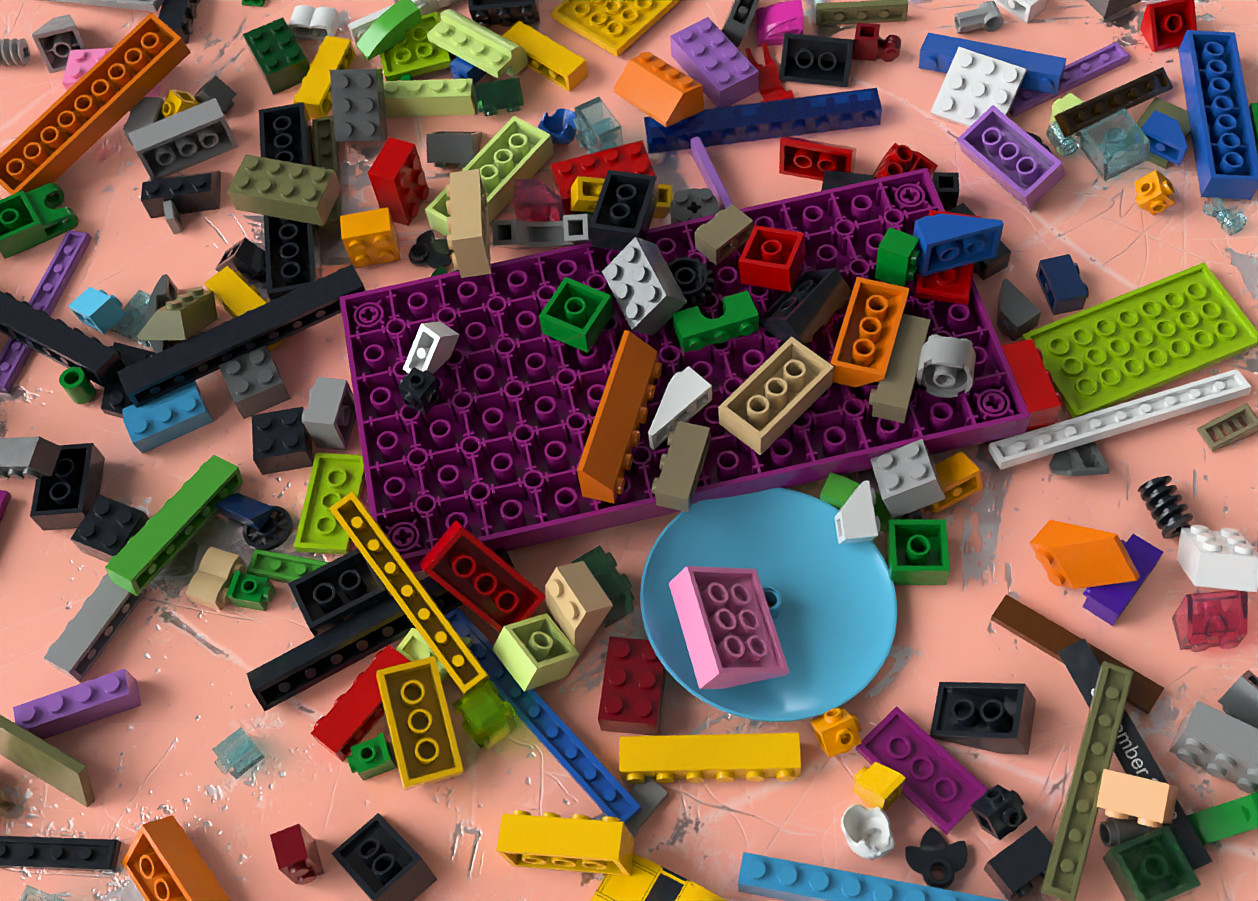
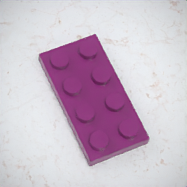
(933, 777)

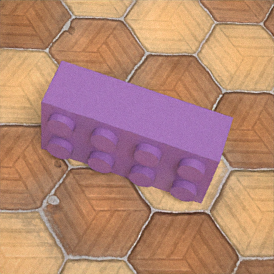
(714, 63)
(1011, 157)

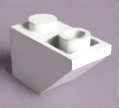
(857, 518)

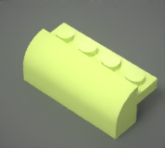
(478, 44)

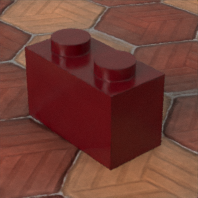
(297, 854)

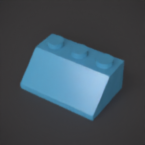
(166, 417)

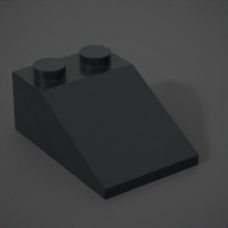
(985, 716)
(384, 863)

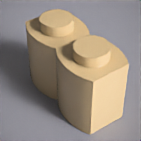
(214, 578)

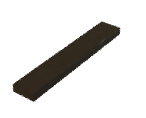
(1108, 103)

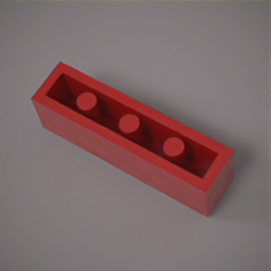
(357, 709)

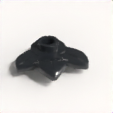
(430, 251)
(937, 855)

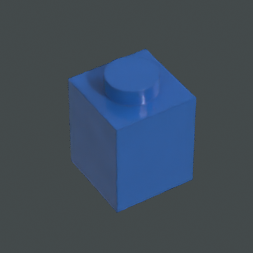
(464, 70)

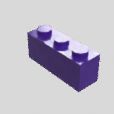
(1112, 599)

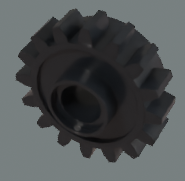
(693, 279)

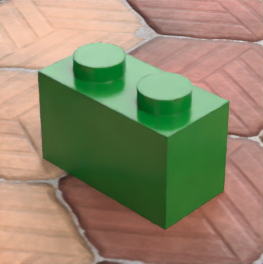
(897, 258)

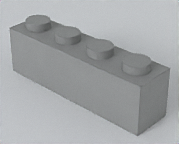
(92, 629)

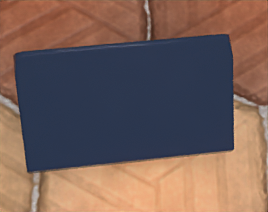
(245, 510)

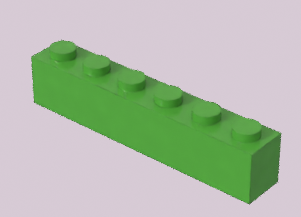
(173, 525)

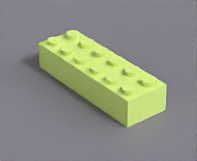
(511, 154)

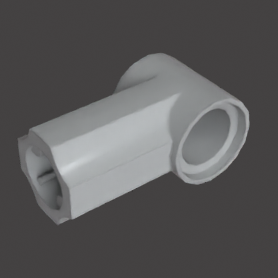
(985, 16)

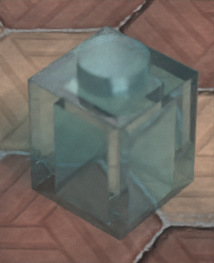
(237, 754)

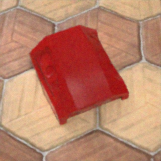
(901, 160)

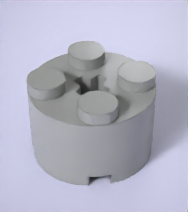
(946, 366)

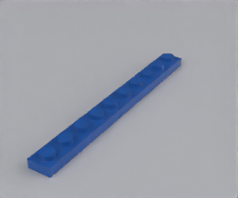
(550, 729)

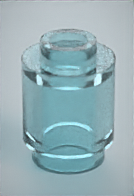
(1062, 145)

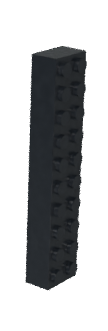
(290, 245)

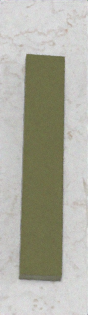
(327, 157)

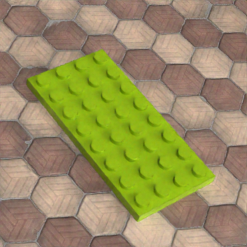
(1142, 340)

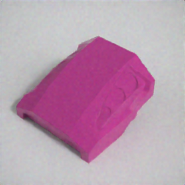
(777, 20)

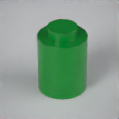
(77, 385)

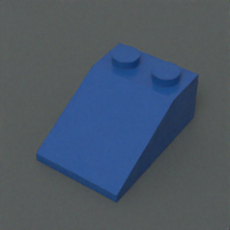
(955, 241)

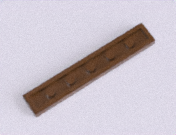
(1053, 638)

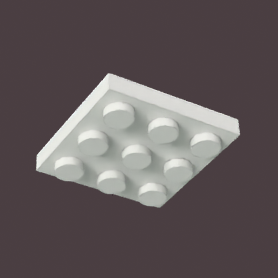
(974, 86)

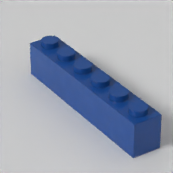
(1042, 74)

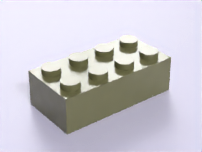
(284, 190)

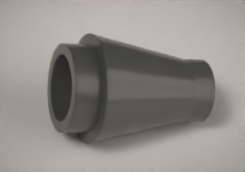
(1117, 831)

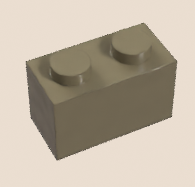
(723, 234)

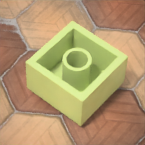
(535, 651)

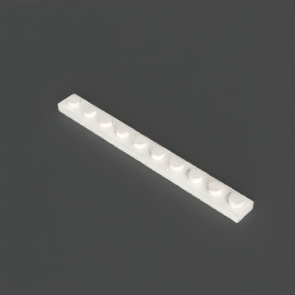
(1118, 419)

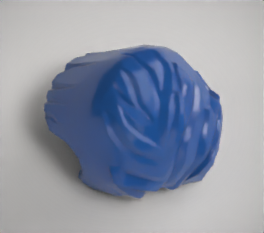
(559, 126)

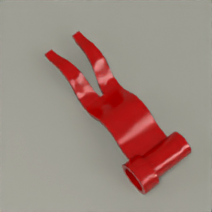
(769, 81)

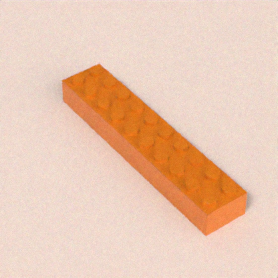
(91, 106)

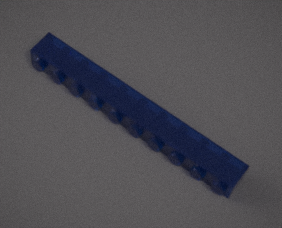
(768, 120)

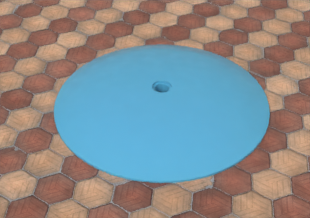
(827, 600)

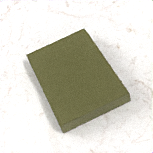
(1173, 112)

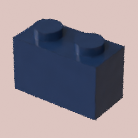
(1062, 284)

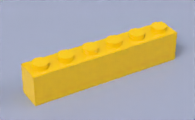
(710, 757)

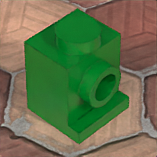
(244, 596)
(378, 763)

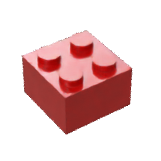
(772, 258)

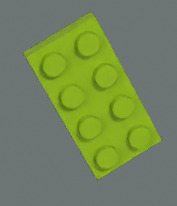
(330, 480)

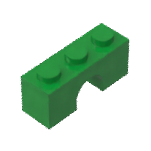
(697, 331)

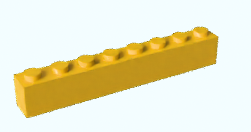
(409, 593)

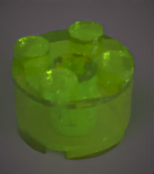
(485, 715)

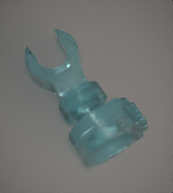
(1229, 222)

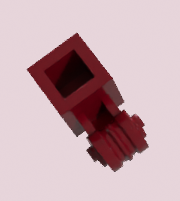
(870, 45)

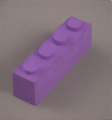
(79, 705)

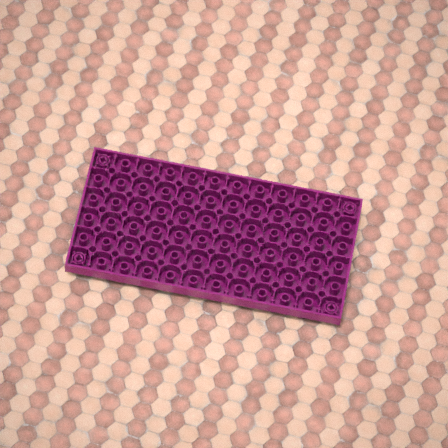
(521, 404)

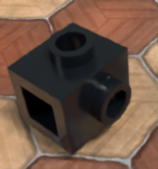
(419, 390)
(999, 811)

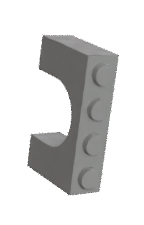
(527, 235)

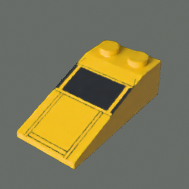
(650, 883)

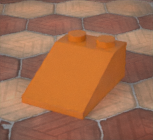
(1082, 556)

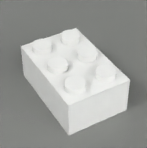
(1218, 558)

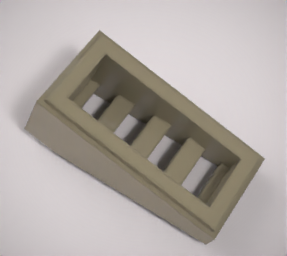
(1244, 412)

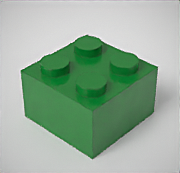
(576, 314)
(917, 551)

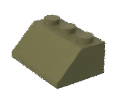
(182, 316)

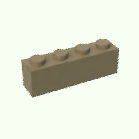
(895, 390)

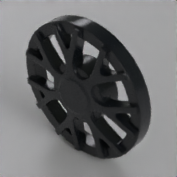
(269, 531)

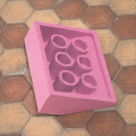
(727, 626)

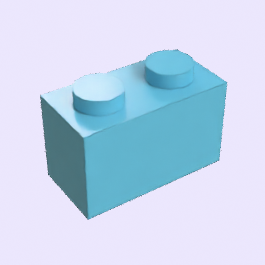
(97, 309)

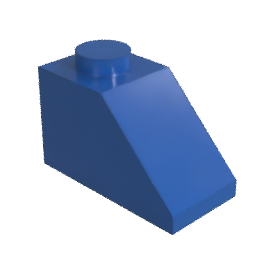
(1165, 137)

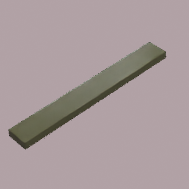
(1080, 805)

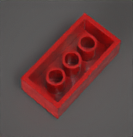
(623, 158)
(481, 578)

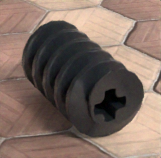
(1164, 506)

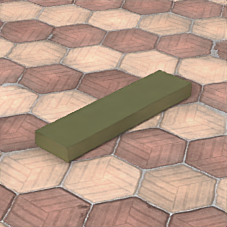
(861, 11)

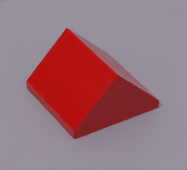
(1167, 23)

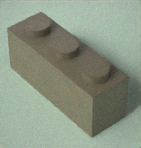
(681, 466)

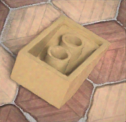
(576, 603)

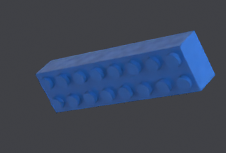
(1219, 115)

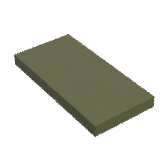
(45, 762)

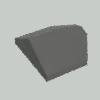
(1079, 461)

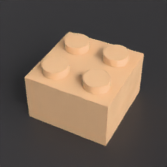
(1137, 796)

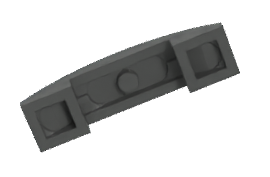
(163, 292)

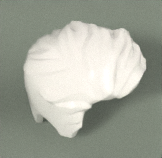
(867, 831)

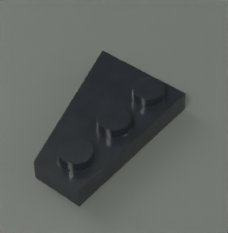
(114, 395)

